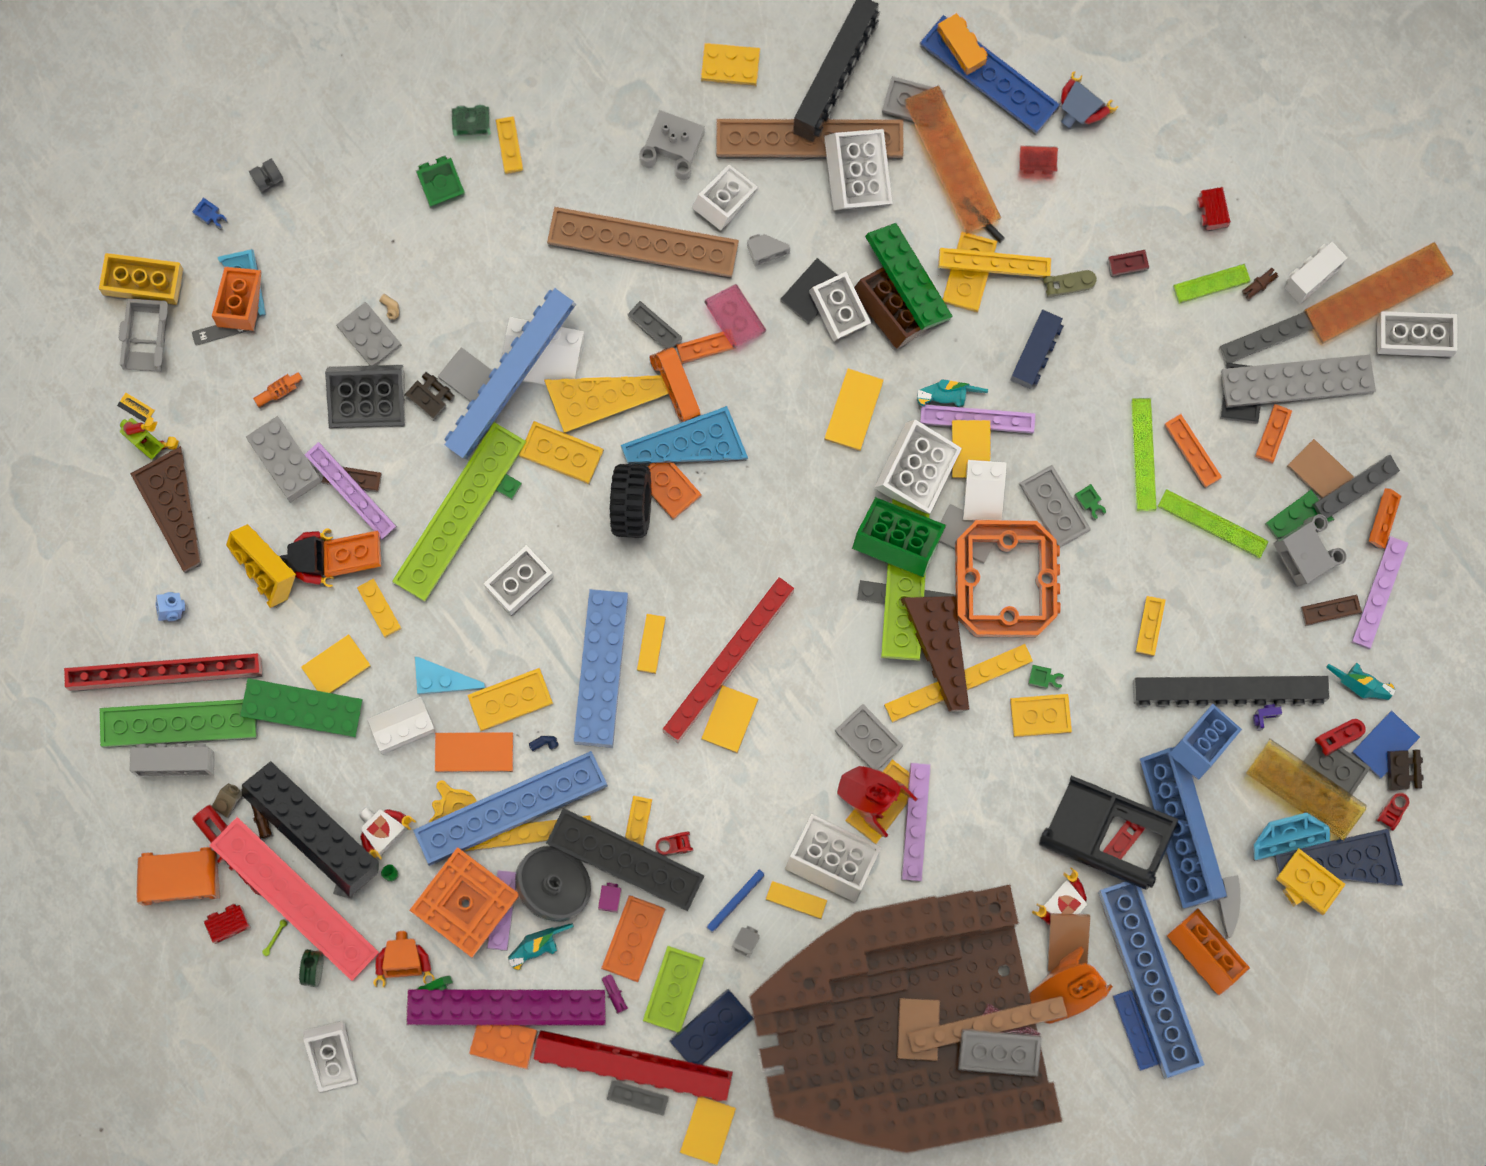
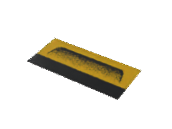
(135, 407)

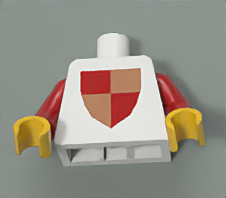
(382, 829)
(1067, 900)

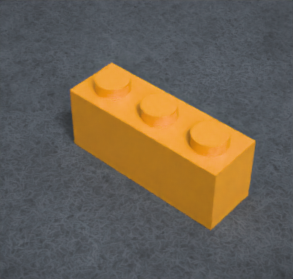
(962, 43)

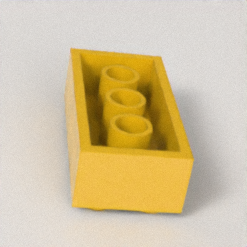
(140, 278)

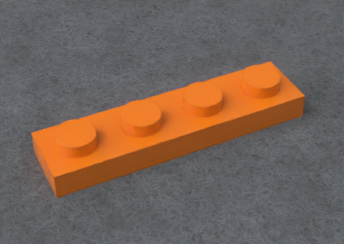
(1193, 451)

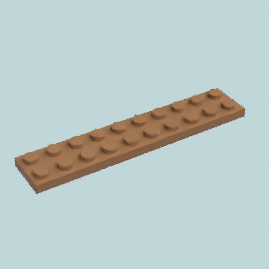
(777, 139)
(643, 242)

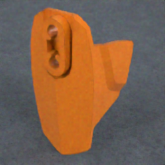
(1066, 980)

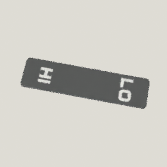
(213, 333)

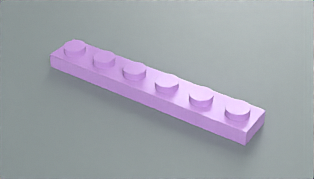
(999, 420)
(350, 490)
(1379, 592)
(915, 822)

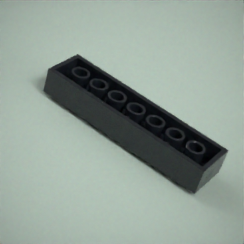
(835, 69)
(310, 828)
(625, 859)

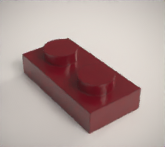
(1128, 262)

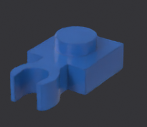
(207, 211)

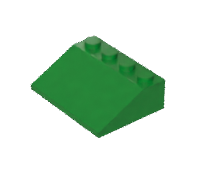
(898, 536)

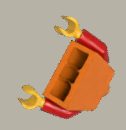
(401, 959)

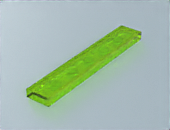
(1143, 454)
(1213, 523)

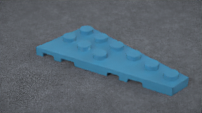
(698, 439)

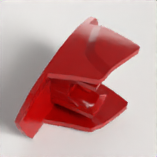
(870, 794)

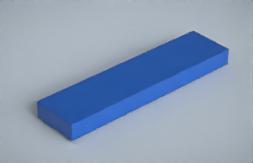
(735, 901)
(1135, 1030)

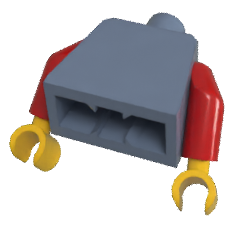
(1082, 104)

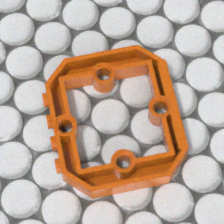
(1019, 533)

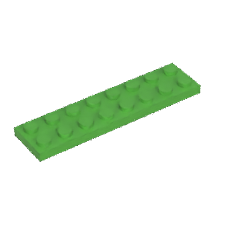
(174, 723)

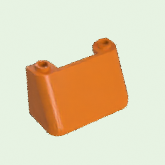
(177, 876)

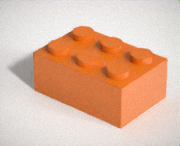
(504, 1044)

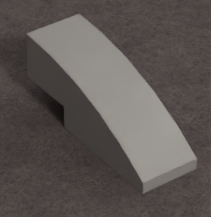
(1230, 905)

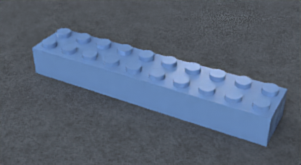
(510, 373)
(1151, 979)

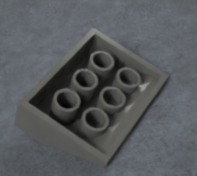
(365, 395)

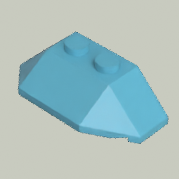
(1290, 834)

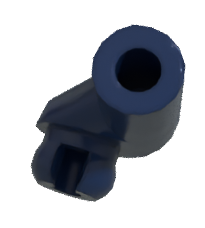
(551, 741)

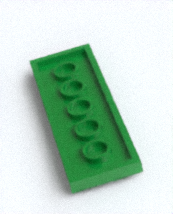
(908, 276)
(301, 707)

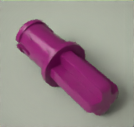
(614, 993)

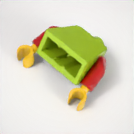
(139, 436)

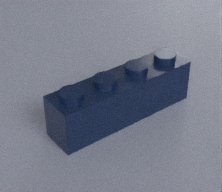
(1036, 349)

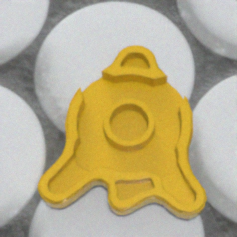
(451, 800)

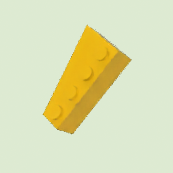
(261, 564)

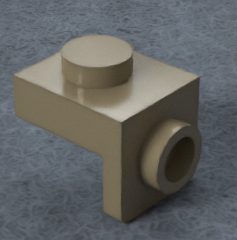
(227, 799)

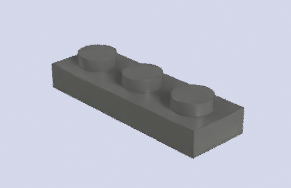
(654, 326)
(637, 1097)

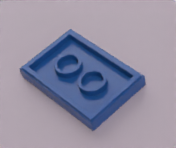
(1388, 735)

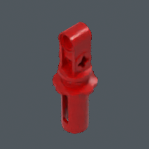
(200, 820)

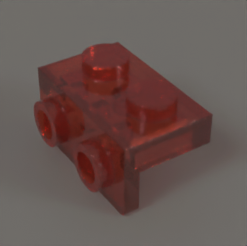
(1038, 159)

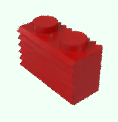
(1213, 208)
(226, 924)

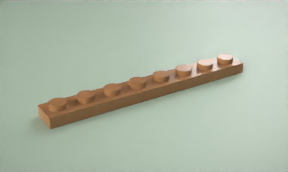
(993, 1022)

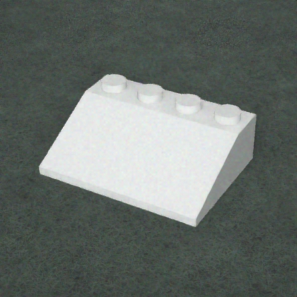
(858, 169)
(559, 358)
(918, 467)
(833, 858)

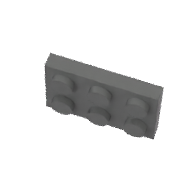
(1338, 766)

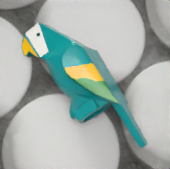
(947, 392)
(1363, 683)
(535, 945)

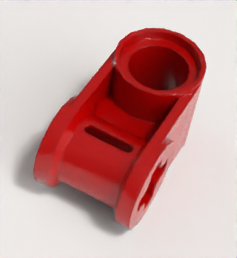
(1391, 813)
(675, 844)

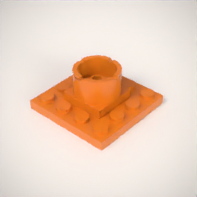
(462, 881)

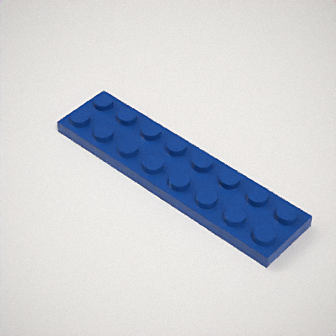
(999, 83)

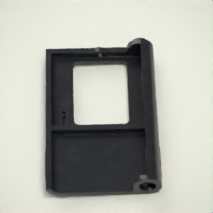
(1083, 823)

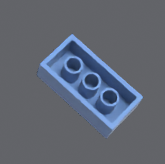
(1205, 741)

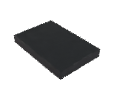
(798, 295)
(1240, 413)

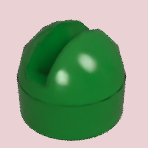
(389, 873)

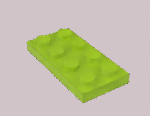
(673, 989)

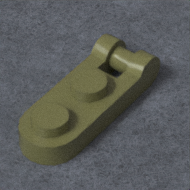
(1070, 283)

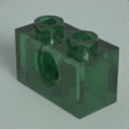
(478, 127)

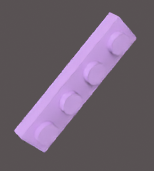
(500, 936)

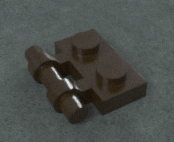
(425, 399)
(1399, 769)

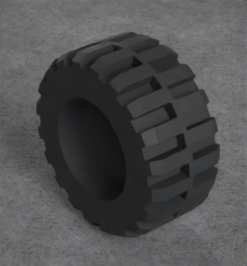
(630, 500)

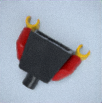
(307, 557)

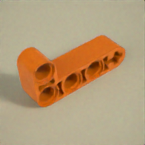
(676, 382)

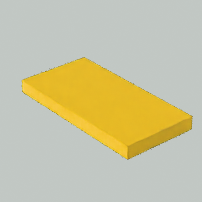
(965, 287)
(853, 409)
(561, 452)
(510, 699)
(900, 775)

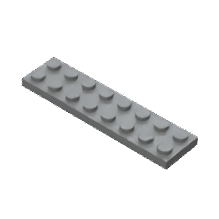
(1298, 380)

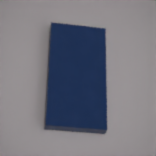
(711, 1029)

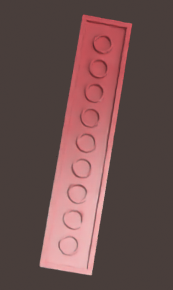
(294, 898)

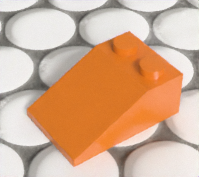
(237, 299)

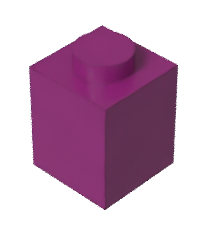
(610, 898)

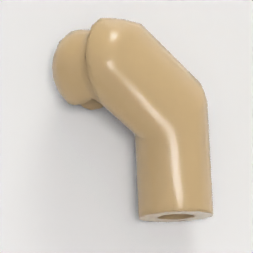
(392, 306)

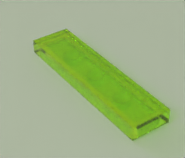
(1211, 283)

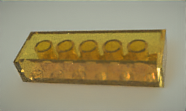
(1306, 788)

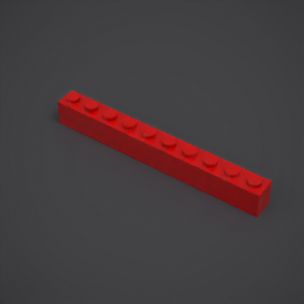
(728, 660)
(163, 672)
(633, 1065)

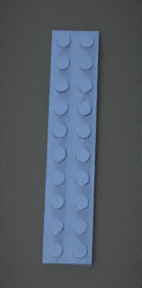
(510, 808)

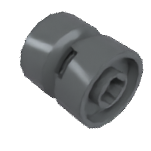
(266, 174)

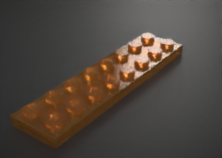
(952, 159)
(1378, 292)

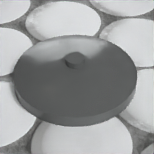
(552, 884)

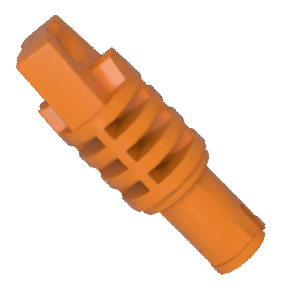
(278, 389)

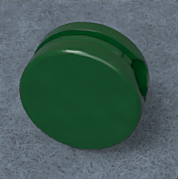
(311, 968)

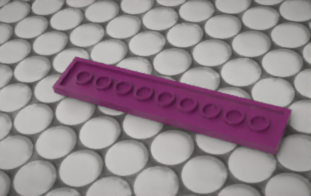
(505, 1007)

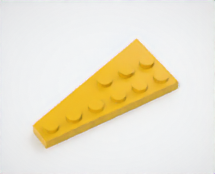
(593, 399)

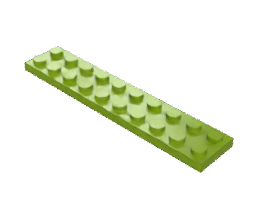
(459, 512)
(898, 632)

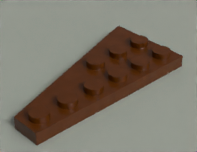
(167, 495)
(940, 641)

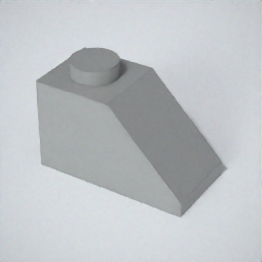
(766, 248)
(746, 941)

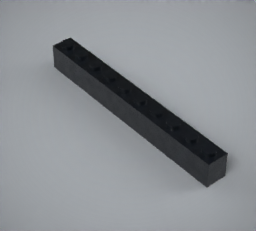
(1231, 690)

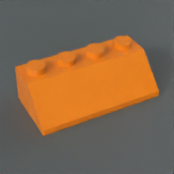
(1208, 952)

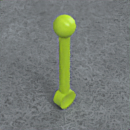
(266, 952)

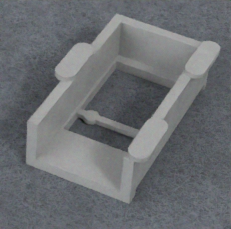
(142, 360)

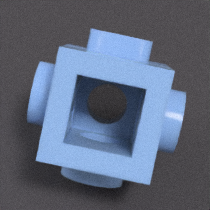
(169, 606)

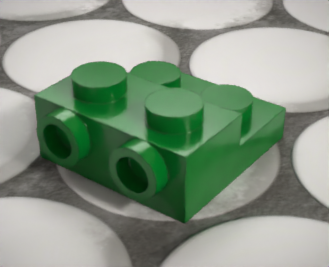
(439, 180)

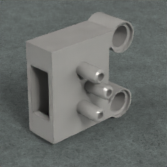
(674, 139)
(1305, 553)

